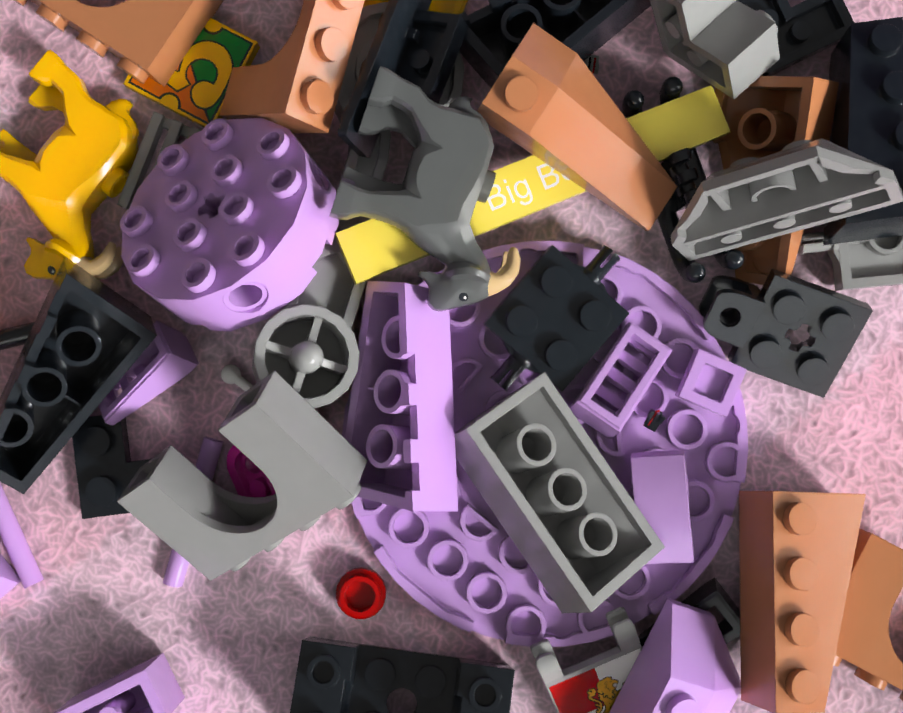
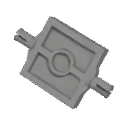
(860, 262)

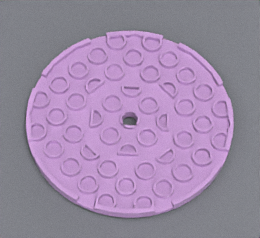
(464, 559)

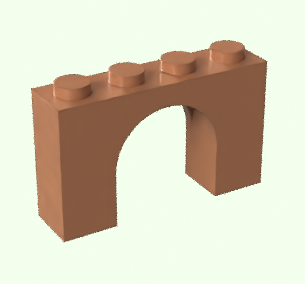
(144, 34)
(305, 76)
(870, 597)

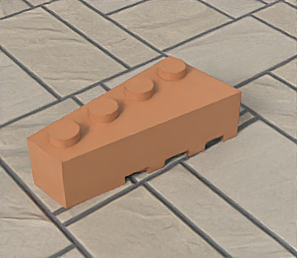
(793, 593)

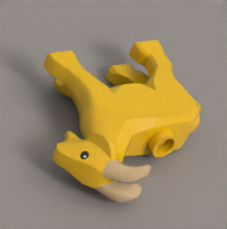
(72, 170)

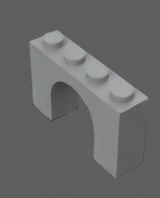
(220, 530)

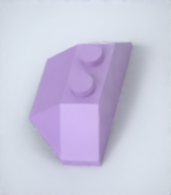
(681, 667)

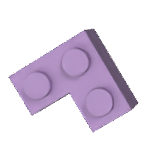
(140, 689)

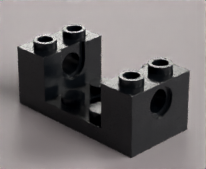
(360, 677)

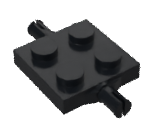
(556, 318)

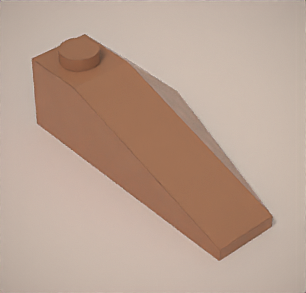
(569, 121)
(762, 123)

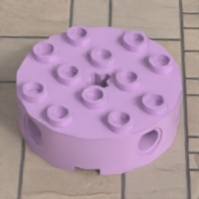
(229, 224)

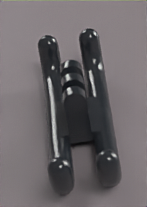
(687, 173)

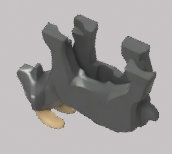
(437, 192)

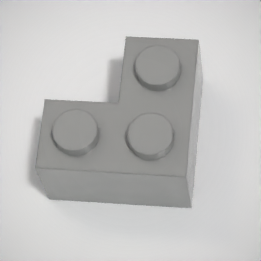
(718, 40)

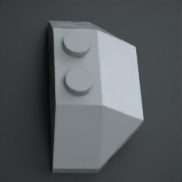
(781, 195)

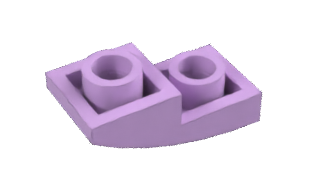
(663, 499)

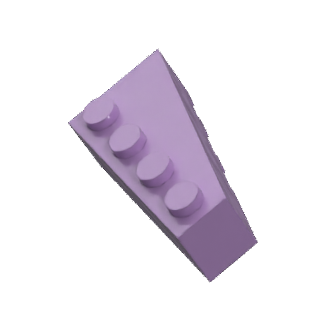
(404, 401)

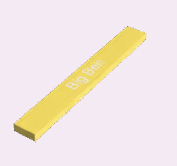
(534, 185)

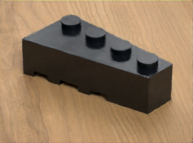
(579, 24)

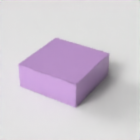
(710, 382)

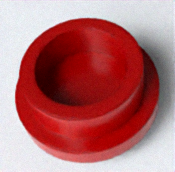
(361, 593)

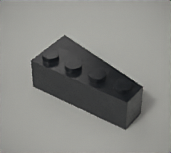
(869, 117)
(65, 370)

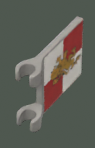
(595, 682)

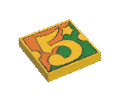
(203, 75)

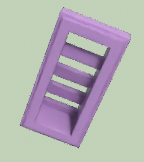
(157, 369)
(597, 416)

